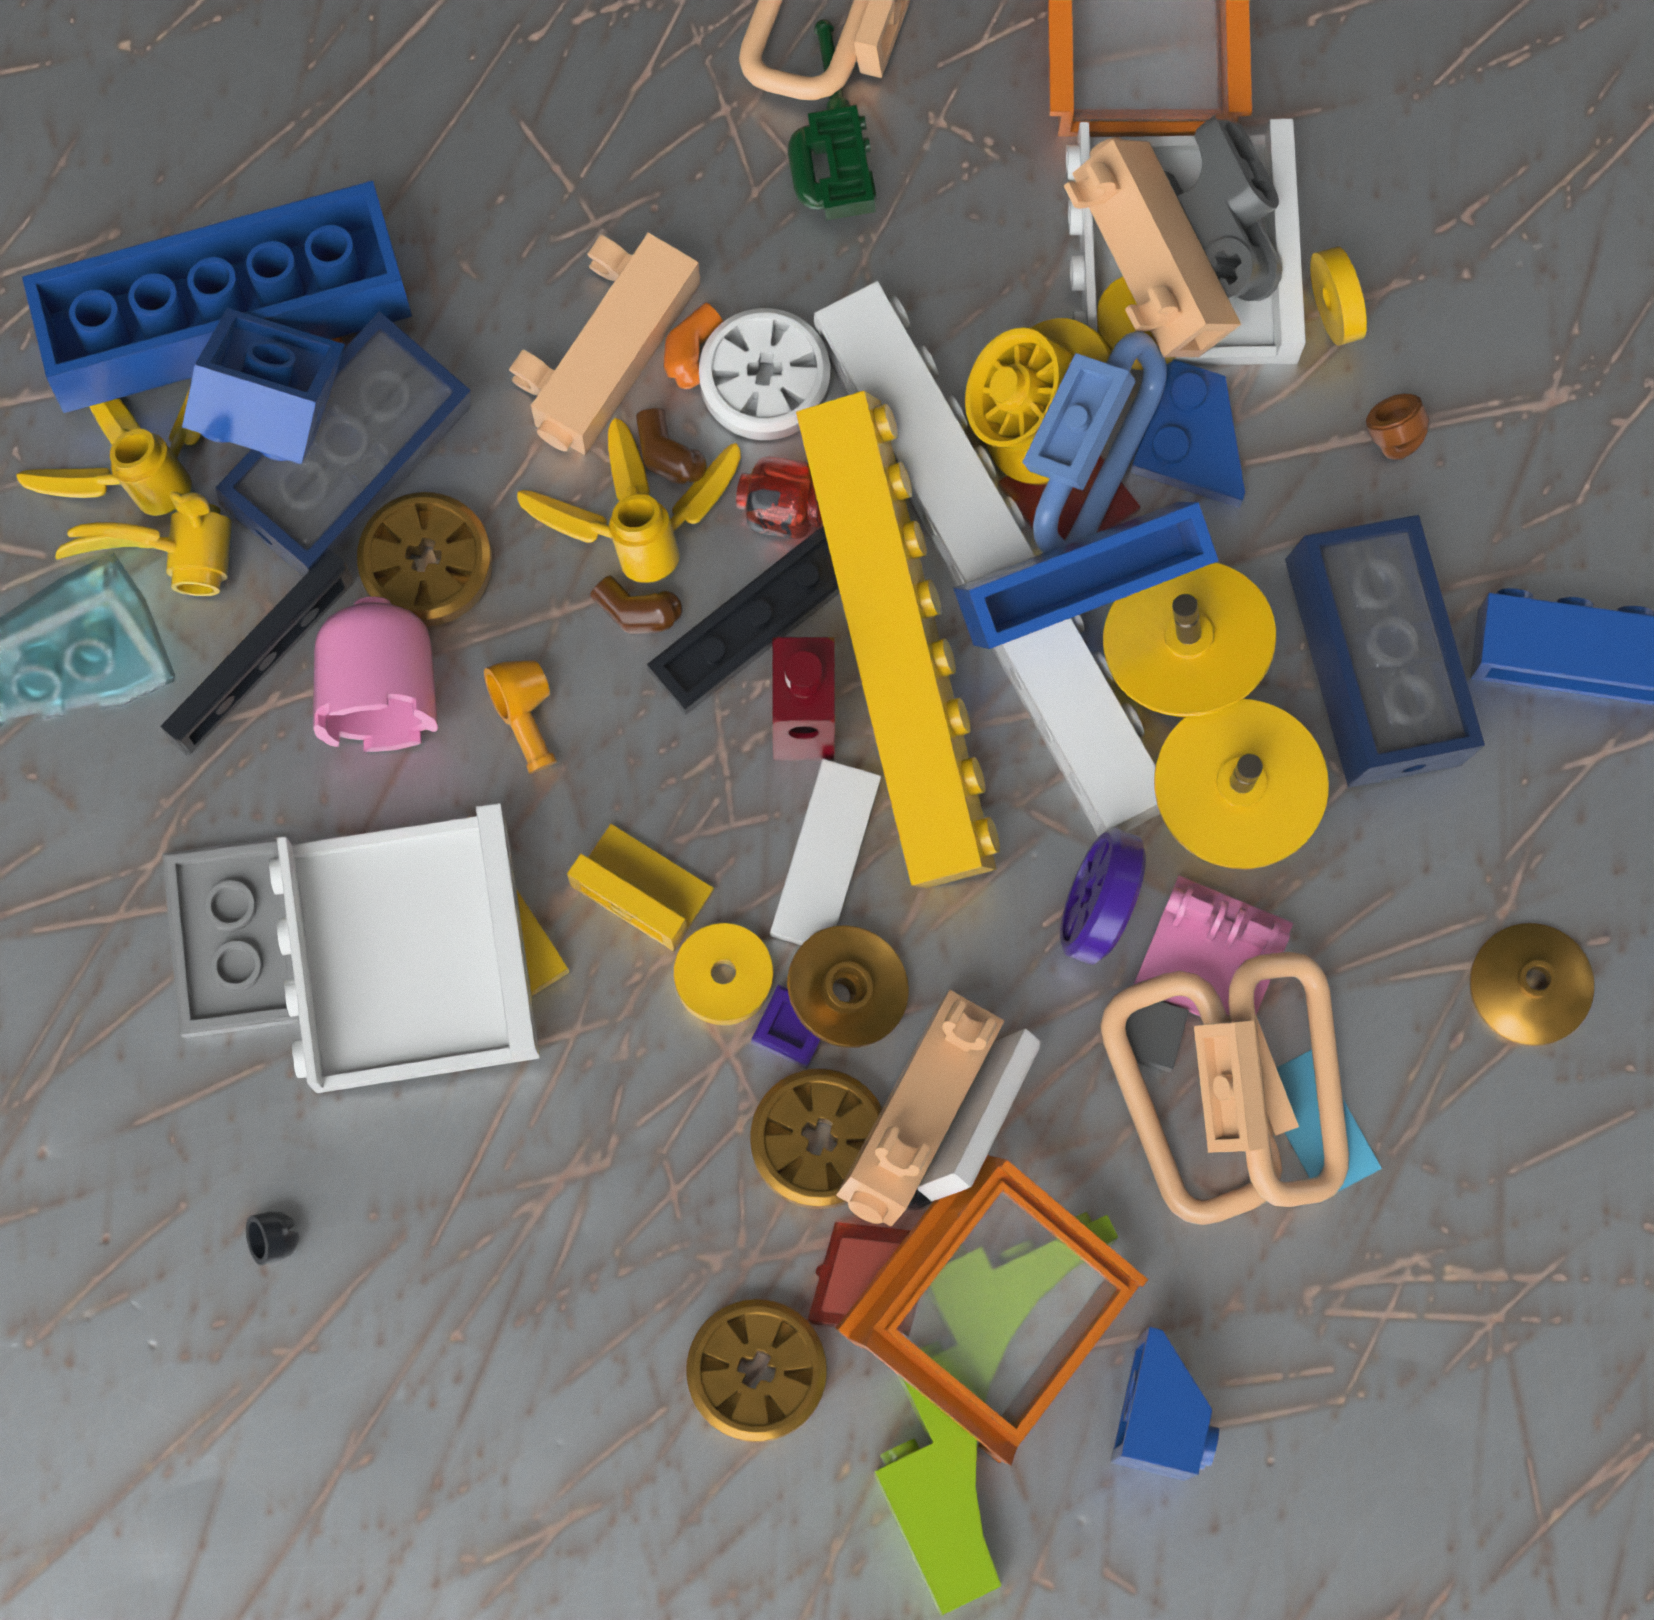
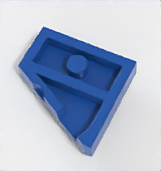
(1193, 437)

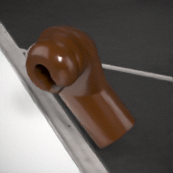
(665, 455)
(637, 613)

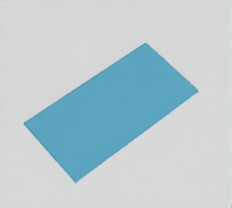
(1306, 1140)

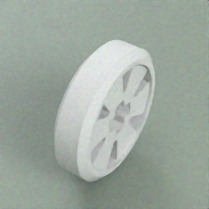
(739, 348)

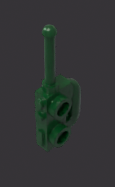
(839, 135)

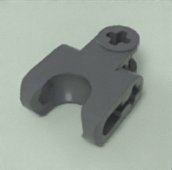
(1228, 209)

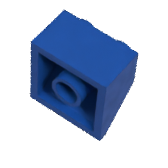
(262, 386)
(1163, 1414)

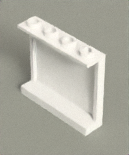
(1269, 328)
(405, 952)

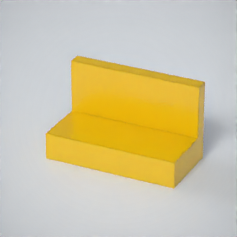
(640, 886)

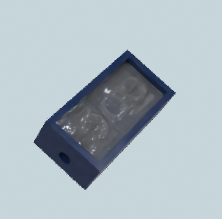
(376, 428)
(1384, 651)

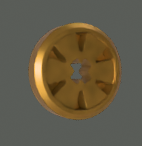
(408, 527)
(782, 1150)
(740, 1334)

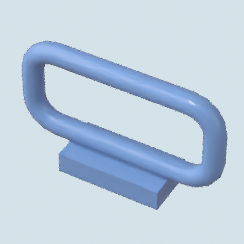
(1079, 428)

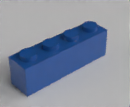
(1085, 574)
(1565, 646)

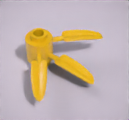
(138, 462)
(638, 522)
(195, 546)

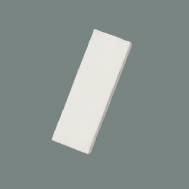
(826, 852)
(980, 1116)

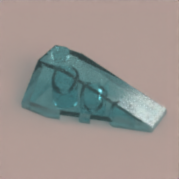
(81, 645)

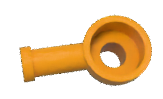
(515, 692)

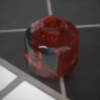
(779, 498)

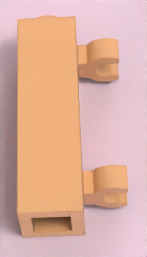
(1153, 248)
(613, 345)
(919, 1110)

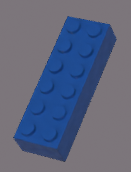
(151, 308)

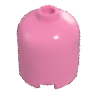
(374, 677)

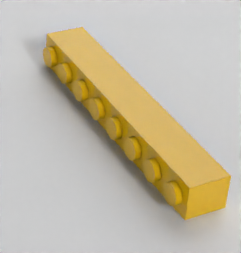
(897, 640)

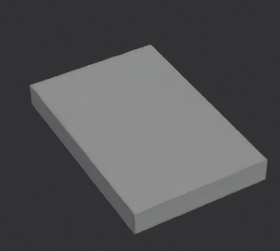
(226, 939)

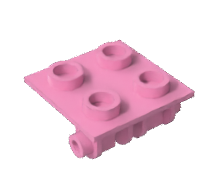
(1211, 938)

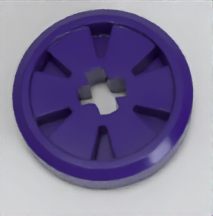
(1103, 896)

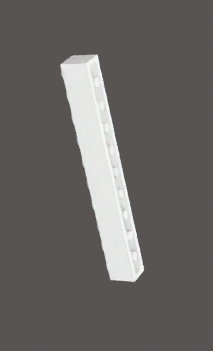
(981, 533)

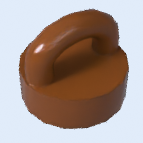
(1398, 425)

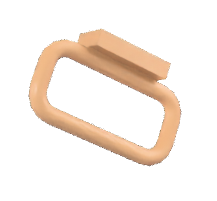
(865, 39)
(1235, 1089)
(1143, 1113)

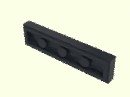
(747, 623)
(258, 653)

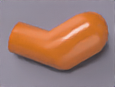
(684, 343)

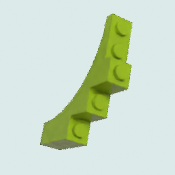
(937, 1497)

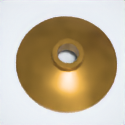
(868, 971)
(1515, 1008)

